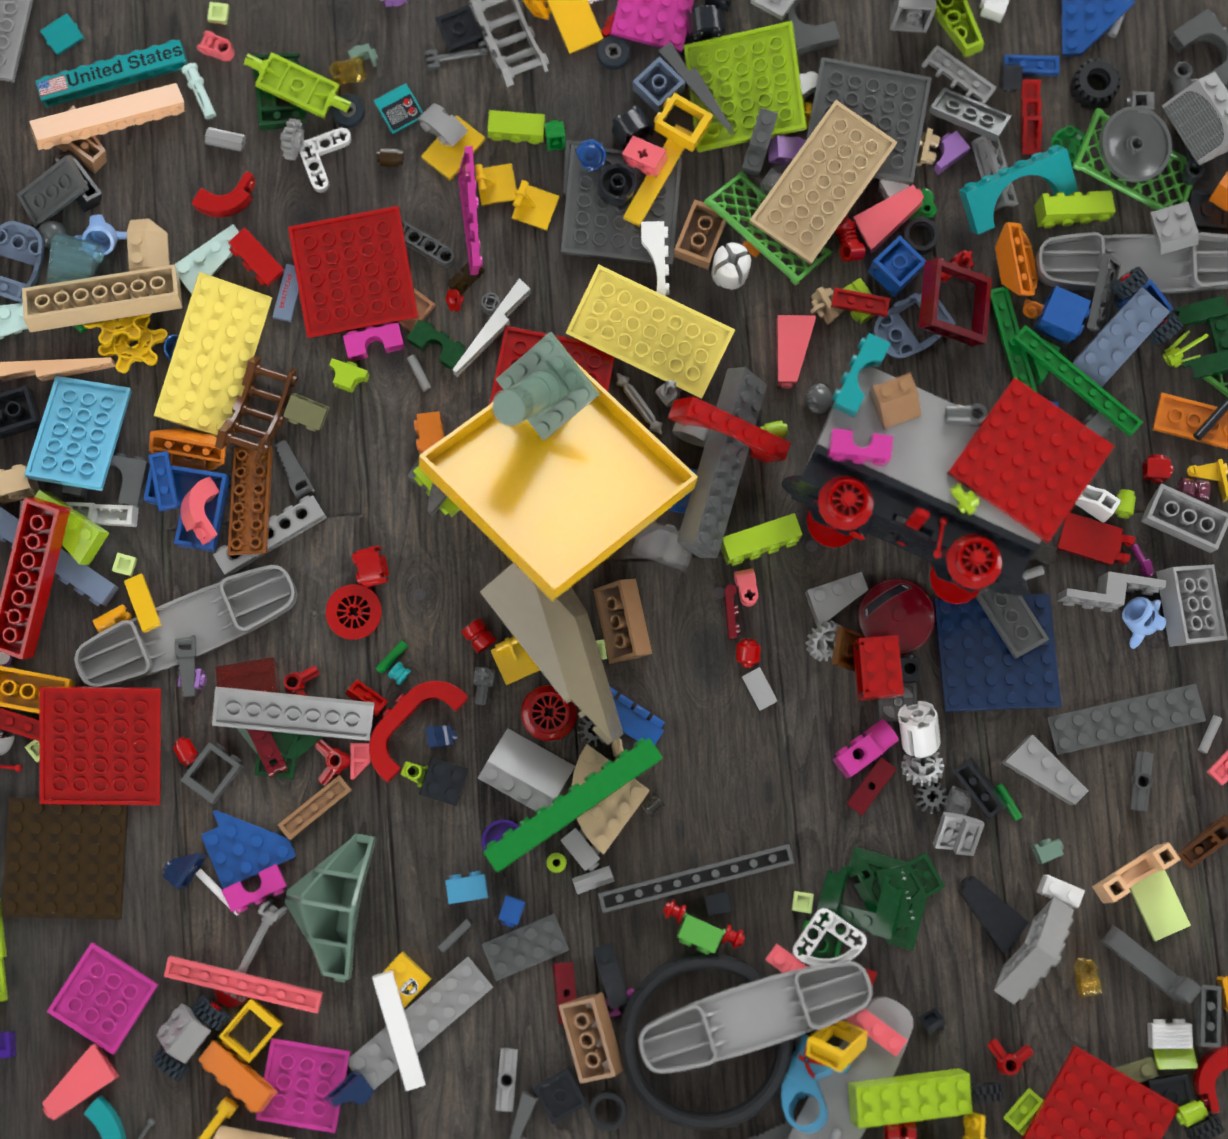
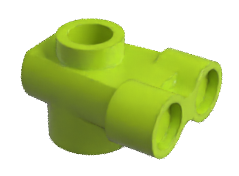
(967, 502)
(419, 773)

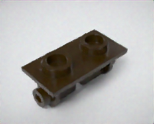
(464, 281)

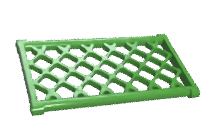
(1078, 165)
(747, 233)

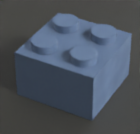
(658, 84)

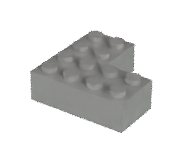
(1037, 953)

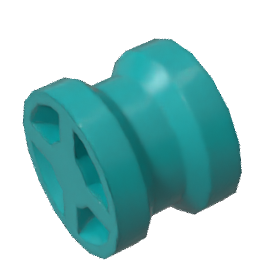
(399, 673)

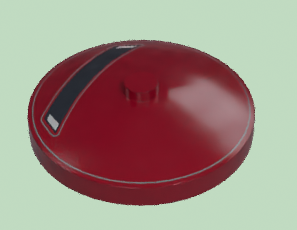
(897, 609)

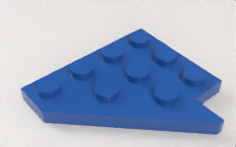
(1087, 21)
(243, 849)

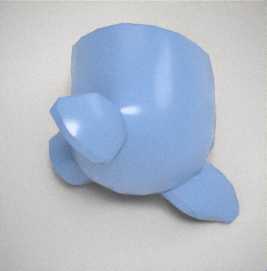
(102, 233)
(1142, 619)

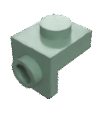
(364, 52)

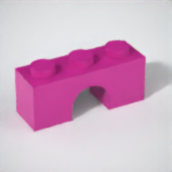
(357, 342)
(842, 447)
(271, 883)

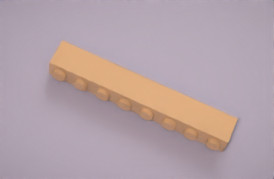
(107, 116)

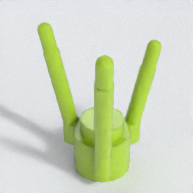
(1173, 356)

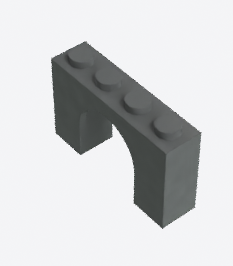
(1204, 28)
(812, 38)
(134, 482)

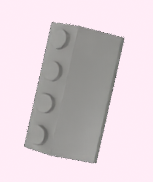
(1186, 518)

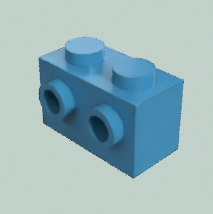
(466, 888)

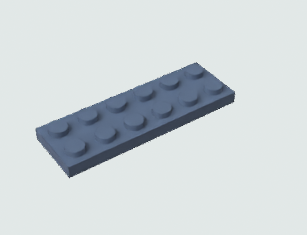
(1121, 337)

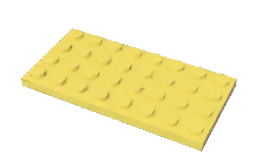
(650, 331)
(212, 354)

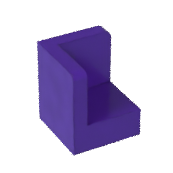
(7, 1044)

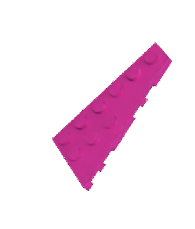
(469, 207)

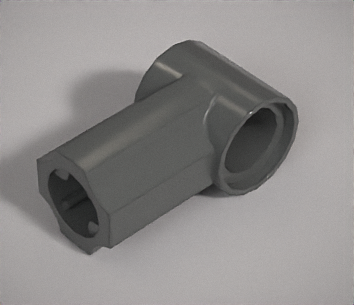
(963, 415)

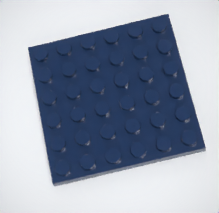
(979, 667)

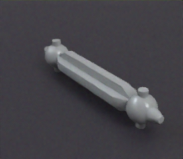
(639, 403)

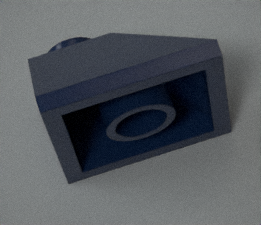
(182, 869)

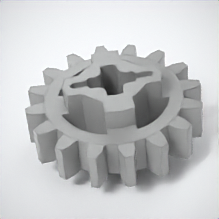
(292, 139)
(822, 640)
(923, 769)

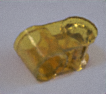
(349, 71)
(1088, 980)

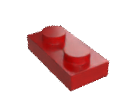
(361, 692)

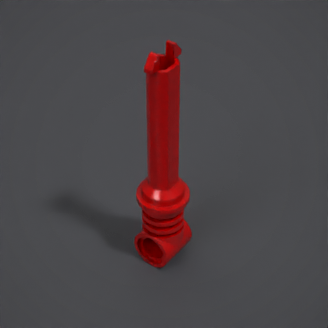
(850, 246)

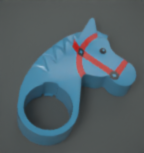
(804, 1080)

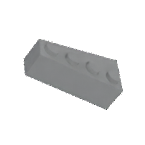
(1045, 770)

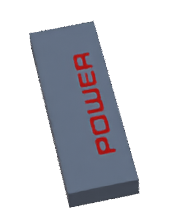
(287, 296)

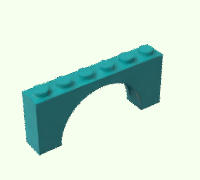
(981, 197)

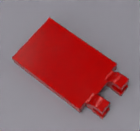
(1093, 540)

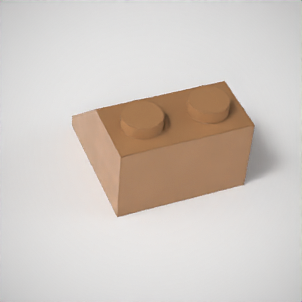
(896, 401)

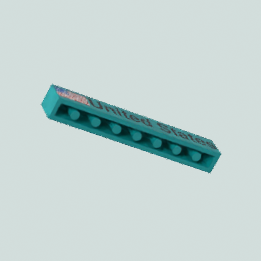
(111, 73)

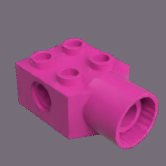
(870, 746)

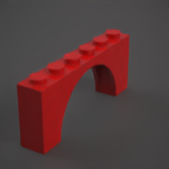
(763, 444)

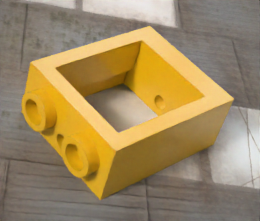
(674, 134)
(262, 1012)
(832, 1056)

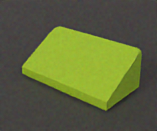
(1174, 1058)

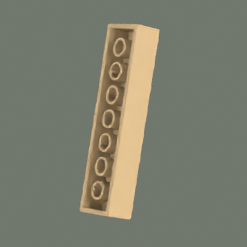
(101, 298)

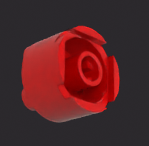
(371, 566)

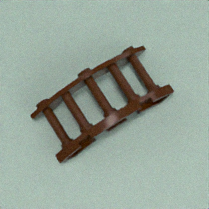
(241, 409)

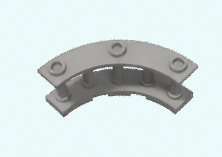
(494, 46)

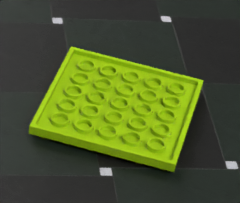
(749, 74)

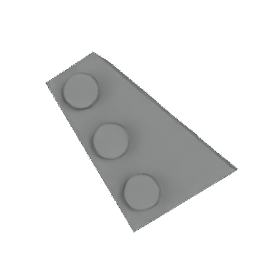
(833, 597)

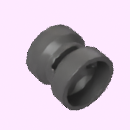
(491, 307)

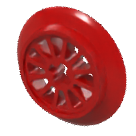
(345, 593)
(547, 734)

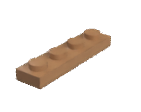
(314, 807)

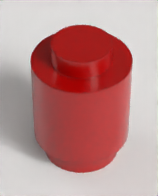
(185, 751)

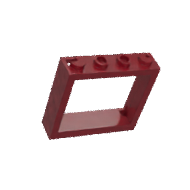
(930, 297)

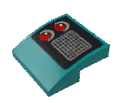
(398, 108)

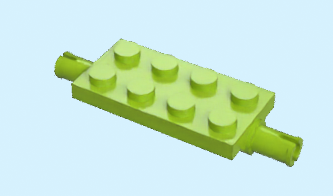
(297, 84)

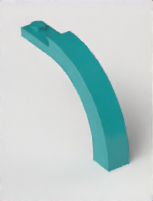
(105, 1119)

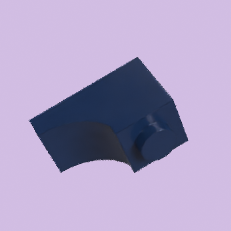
(440, 736)
(352, 1088)

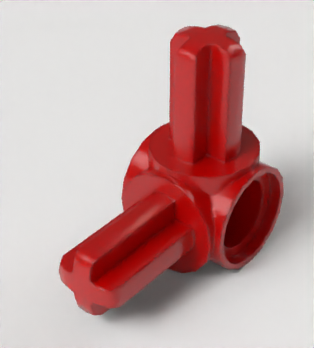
(963, 259)
(301, 678)
(331, 761)
(1015, 1059)

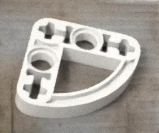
(830, 927)

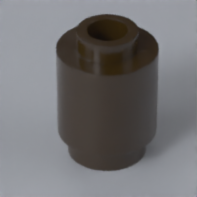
(390, 156)

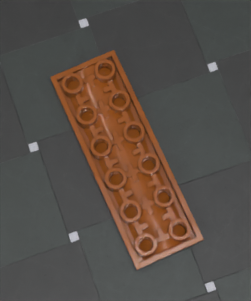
(250, 502)

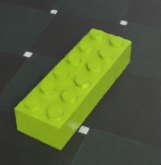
(909, 1098)

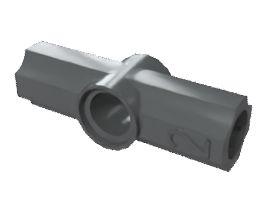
(1140, 795)

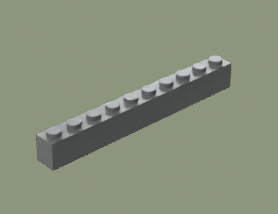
(695, 878)

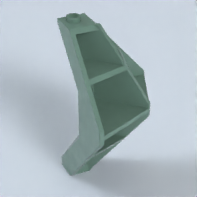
(329, 902)

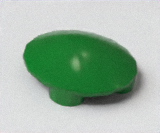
(1069, 138)

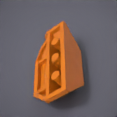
(1016, 260)
(188, 448)

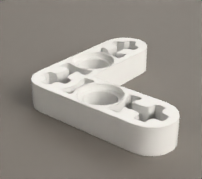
(317, 150)

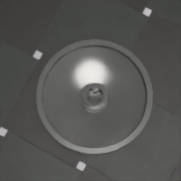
(1135, 144)

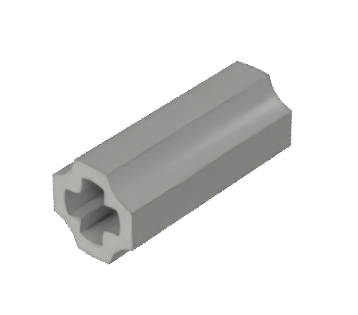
(225, 139)
(593, 879)

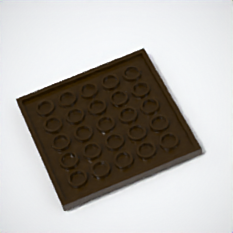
(64, 860)

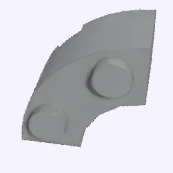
(442, 125)

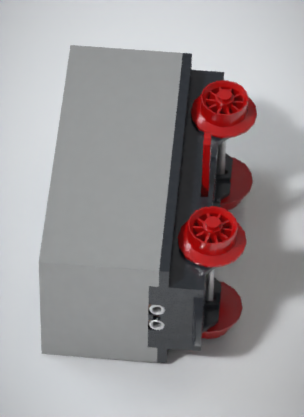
(909, 497)

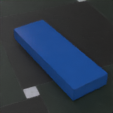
(1035, 64)
(163, 481)

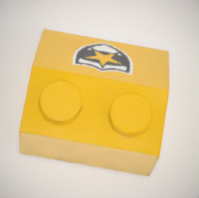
(408, 977)

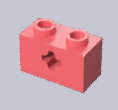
(644, 156)

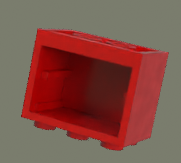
(878, 668)

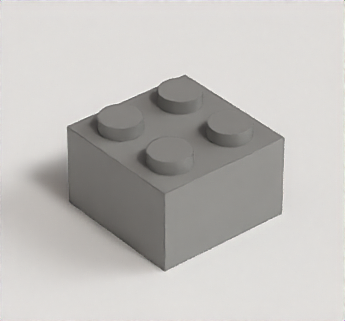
(1174, 228)

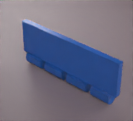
(635, 721)

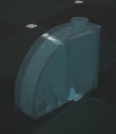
(73, 259)

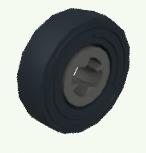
(613, 43)
(354, 117)

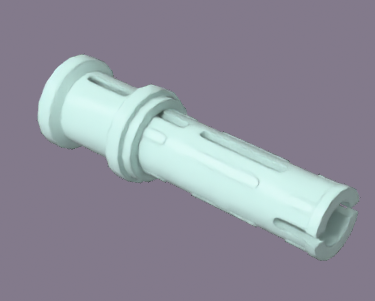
(196, 83)

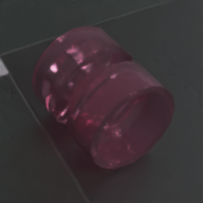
(1199, 490)

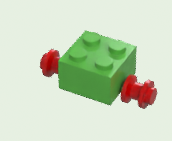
(701, 933)

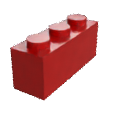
(255, 257)

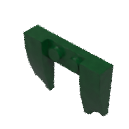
(270, 115)
(1215, 313)
(879, 923)

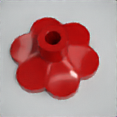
(454, 300)

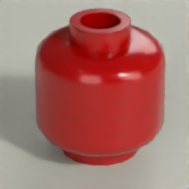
(748, 652)

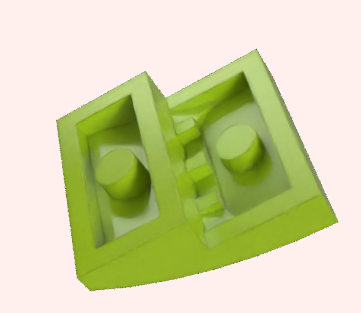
(1023, 1111)

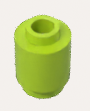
(776, 428)
(1127, 503)
(561, 867)
(1191, 1113)

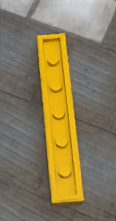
(652, 185)

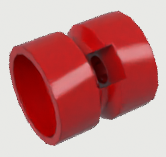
(479, 636)
(893, 1131)

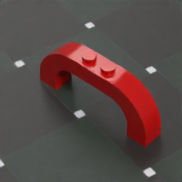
(394, 718)

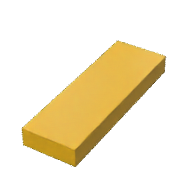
(142, 603)

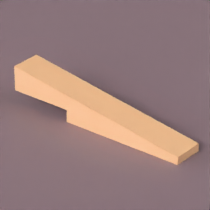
(50, 369)

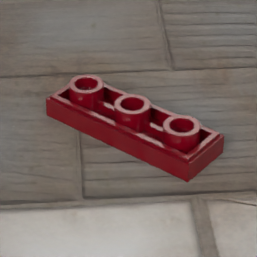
(878, 777)
(563, 980)

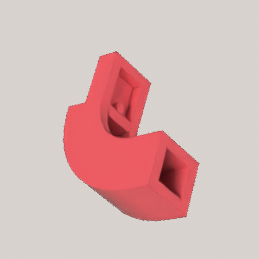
(193, 511)

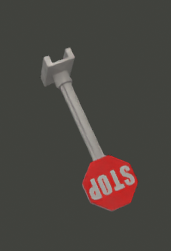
(270, 915)

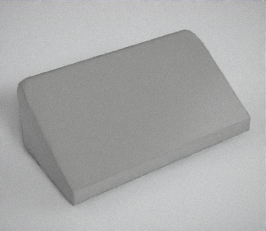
(759, 689)

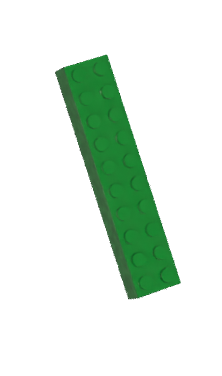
(573, 805)

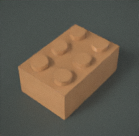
(700, 235)

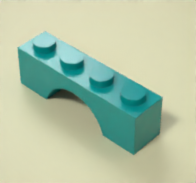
(871, 354)

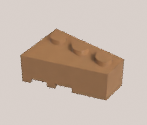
(87, 151)

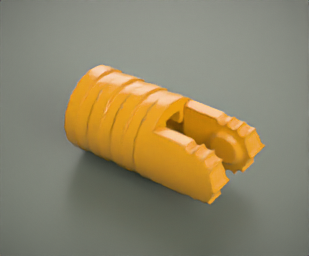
(111, 618)

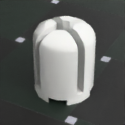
(731, 266)
(919, 729)

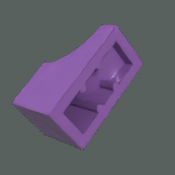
(952, 149)

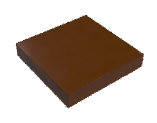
(843, 648)

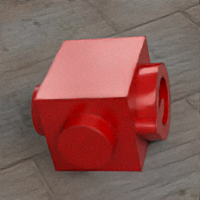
(1157, 469)

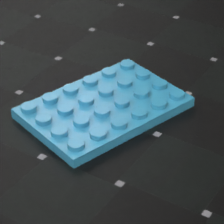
(78, 433)

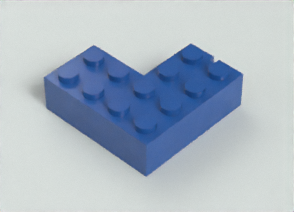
(184, 481)

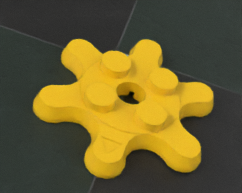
(112, 328)
(140, 352)

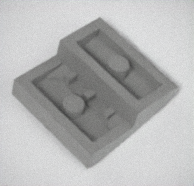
(958, 833)

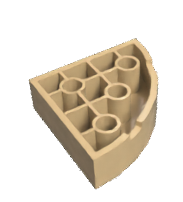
(608, 817)

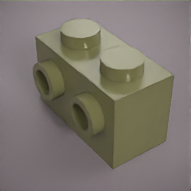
(306, 412)

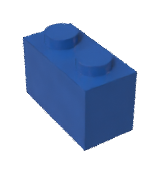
(511, 911)

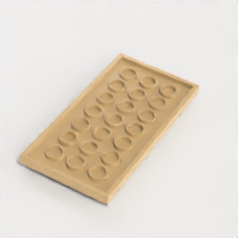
(823, 182)

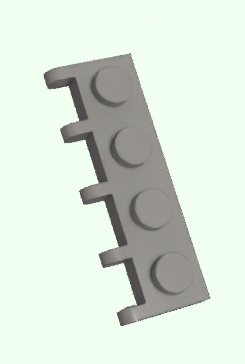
(959, 74)

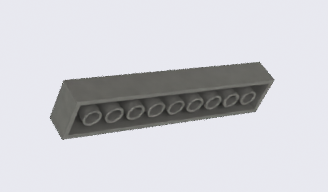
(720, 467)

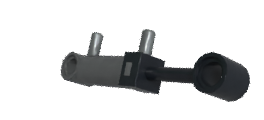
(1180, 83)

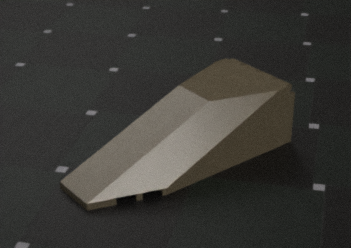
(560, 644)

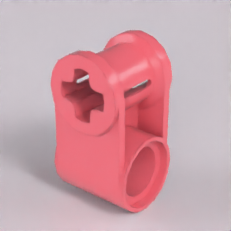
(213, 45)
(746, 583)

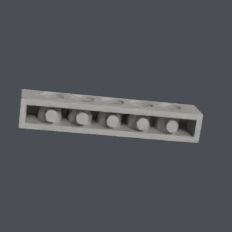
(281, 536)

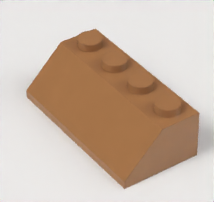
(622, 621)
(591, 1038)

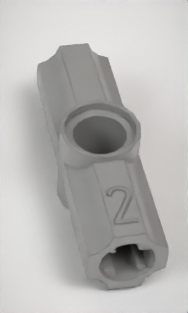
(505, 1092)

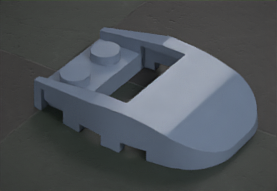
(24, 245)
(899, 335)

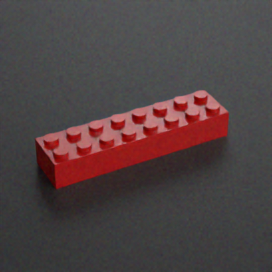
(30, 575)

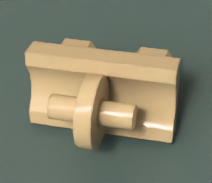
(927, 140)
(822, 305)

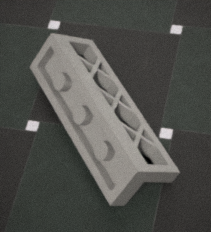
(986, 158)

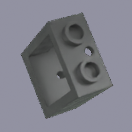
(201, 789)

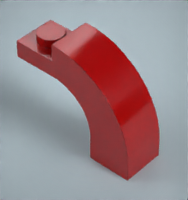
(227, 204)
(1206, 1074)

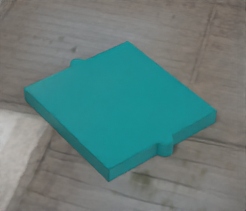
(62, 34)

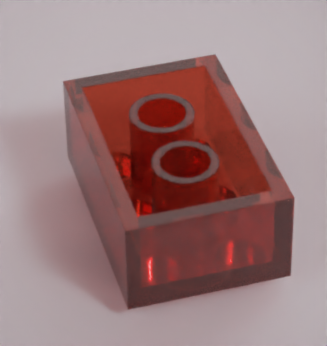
(250, 675)

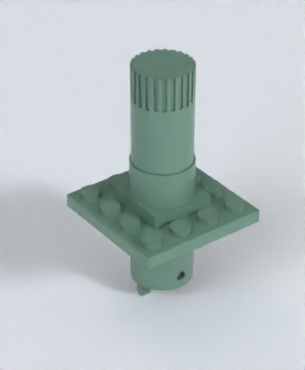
(543, 388)

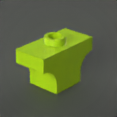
(347, 374)

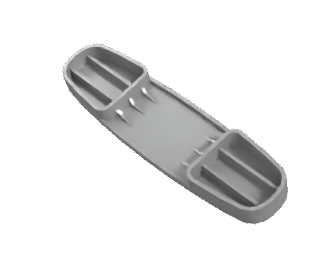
(1076, 259)
(211, 614)
(755, 1016)
(871, 1063)

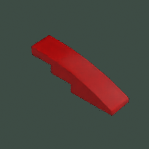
(1030, 117)

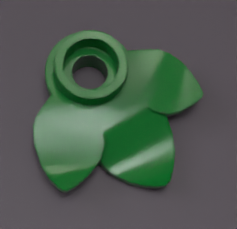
(927, 201)

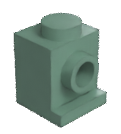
(1047, 850)

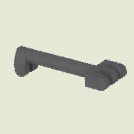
(436, 59)

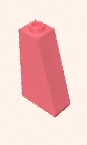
(887, 216)
(791, 345)
(84, 1079)

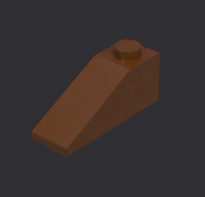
(1206, 842)

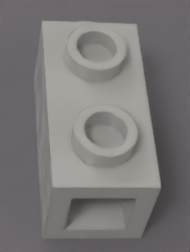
(579, 848)

